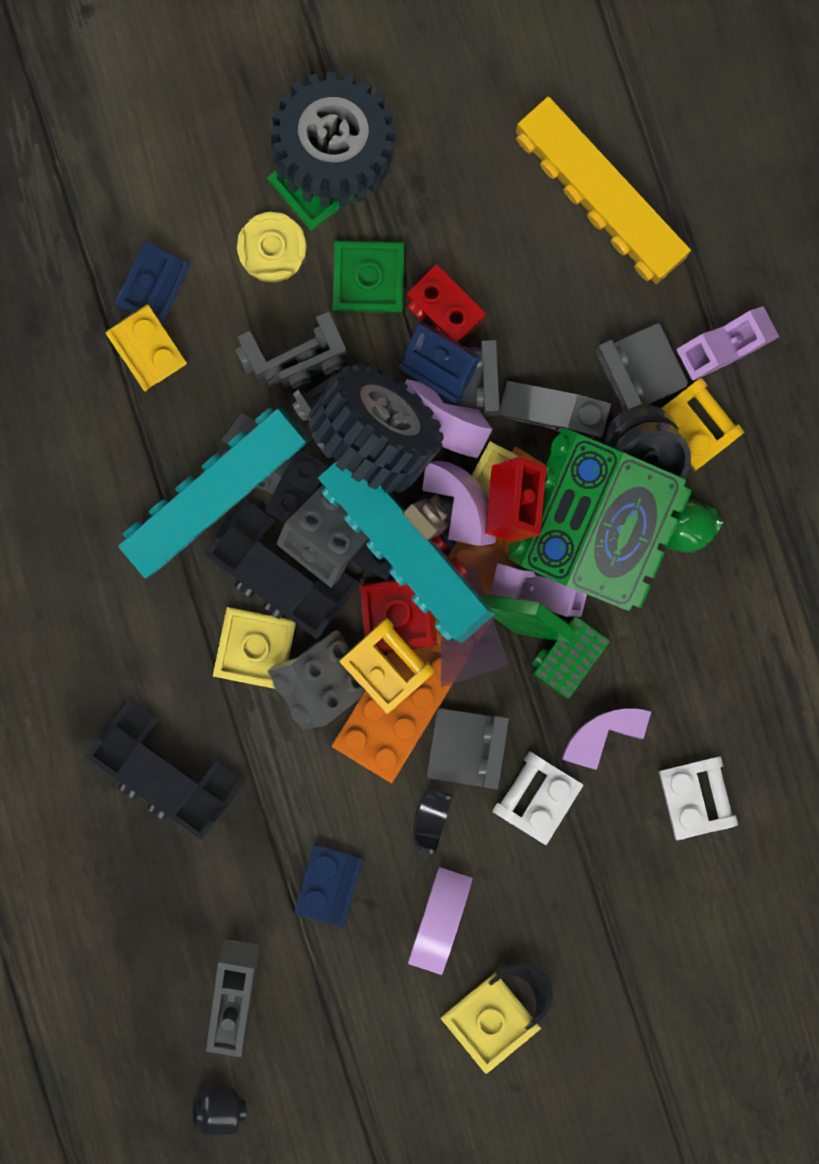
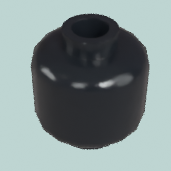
(218, 1111)

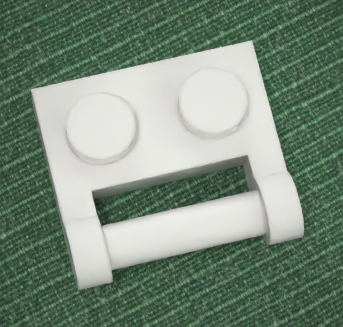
(686, 799)
(548, 803)

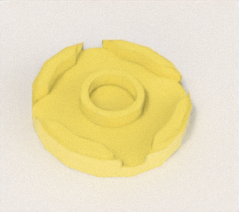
(271, 247)

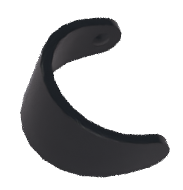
(431, 819)
(538, 982)

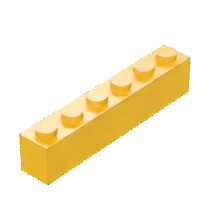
(602, 191)

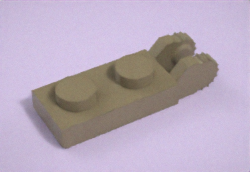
(429, 517)

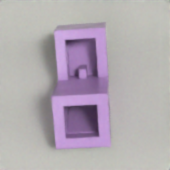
(728, 343)
(462, 427)
(469, 502)
(522, 584)
(588, 741)
(440, 921)

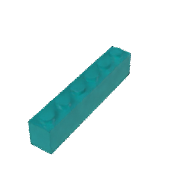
(214, 491)
(413, 558)

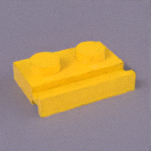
(145, 347)

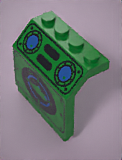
(602, 521)

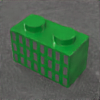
(569, 662)

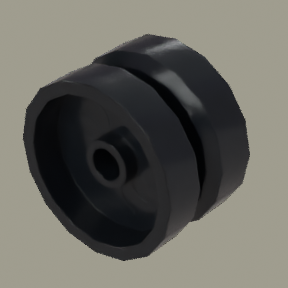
(650, 437)

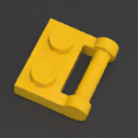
(698, 437)
(378, 674)

